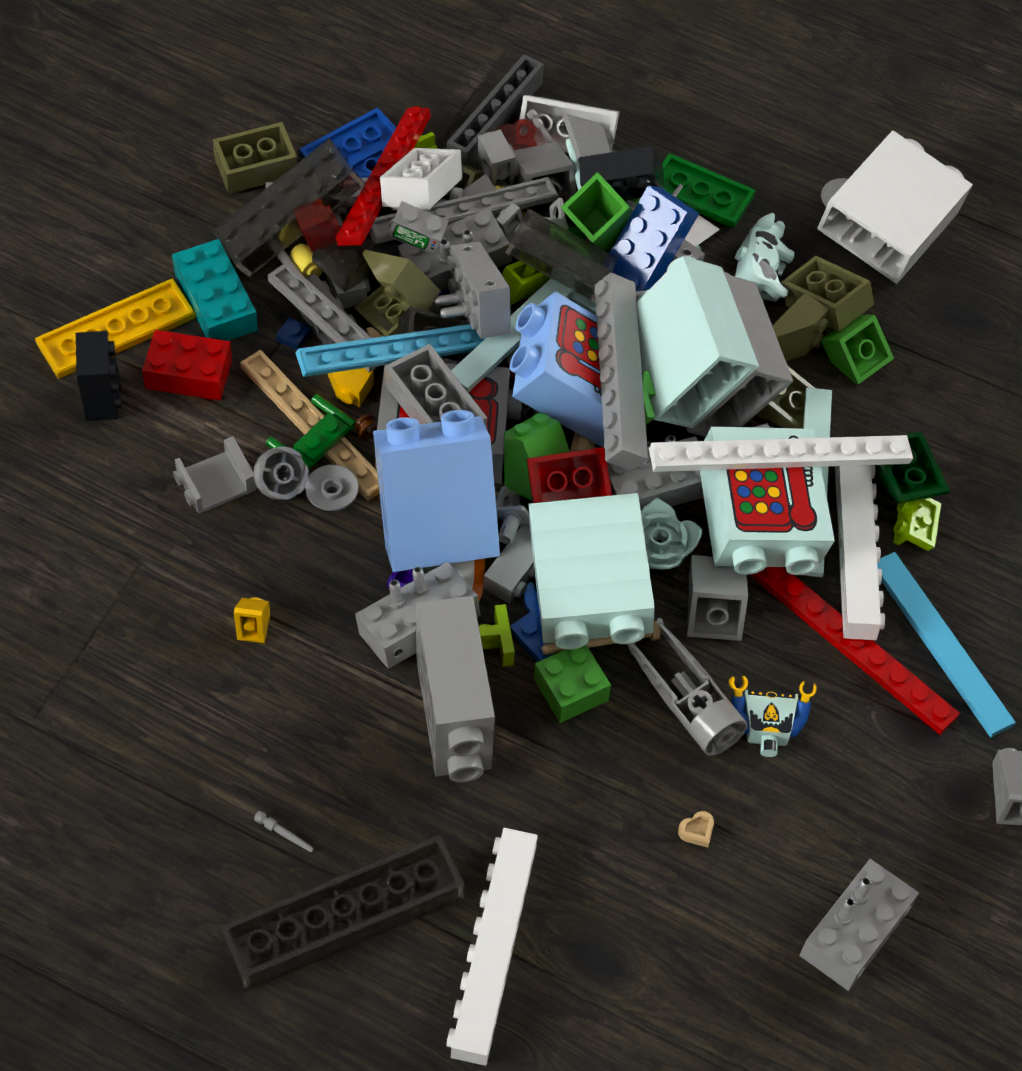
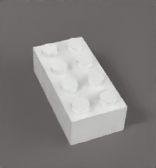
(421, 178)

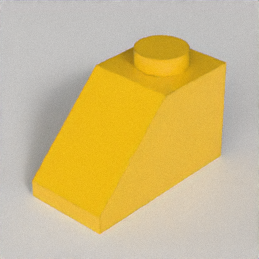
(352, 385)
(252, 619)

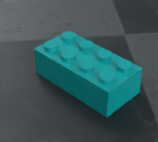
(215, 291)

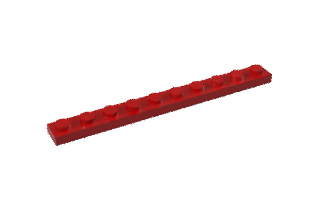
(369, 201)
(864, 653)

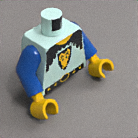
(771, 715)

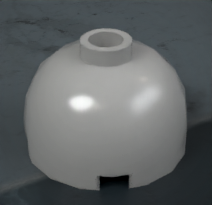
(280, 473)

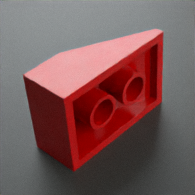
(569, 475)

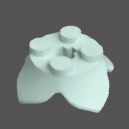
(676, 536)

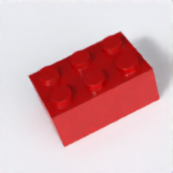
(187, 365)

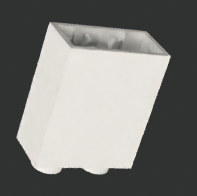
(894, 206)

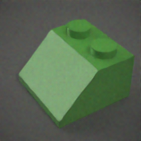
(858, 348)

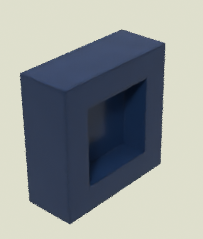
(293, 334)

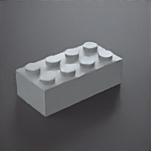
(427, 387)

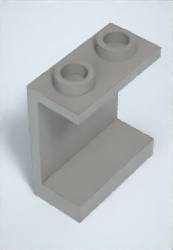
(216, 478)

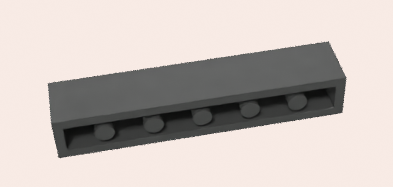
(498, 107)

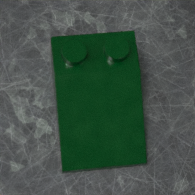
(915, 480)

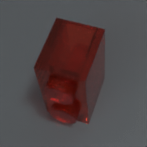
(317, 224)

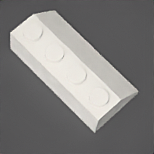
(552, 114)

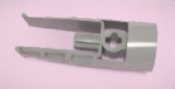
(719, 722)

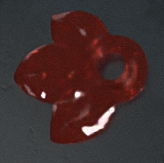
(513, 137)

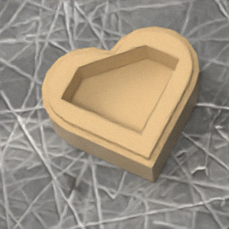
(697, 829)

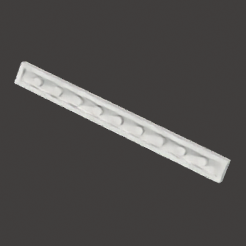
(779, 453)

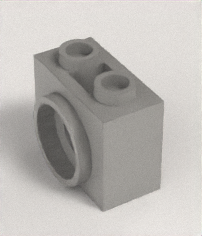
(497, 159)

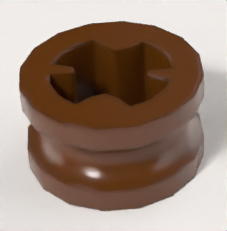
(365, 426)

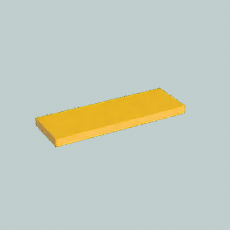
(126, 321)

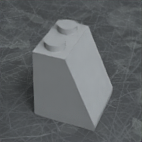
(544, 162)
(715, 600)
(1008, 786)

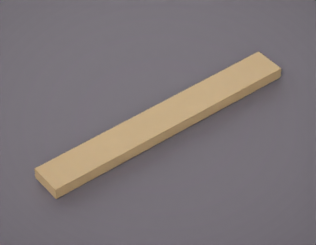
(306, 416)

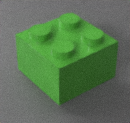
(571, 682)

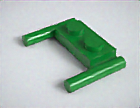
(323, 435)

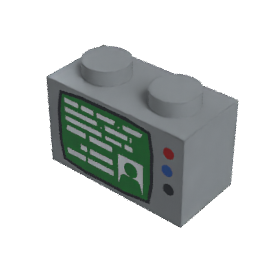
(418, 228)

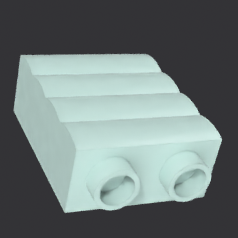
(591, 570)

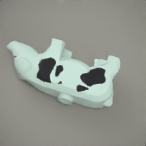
(760, 258)

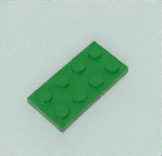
(707, 191)

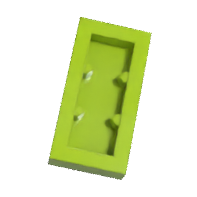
(499, 635)

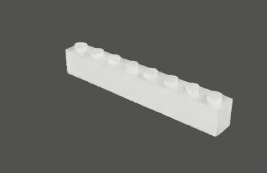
(859, 552)
(493, 948)

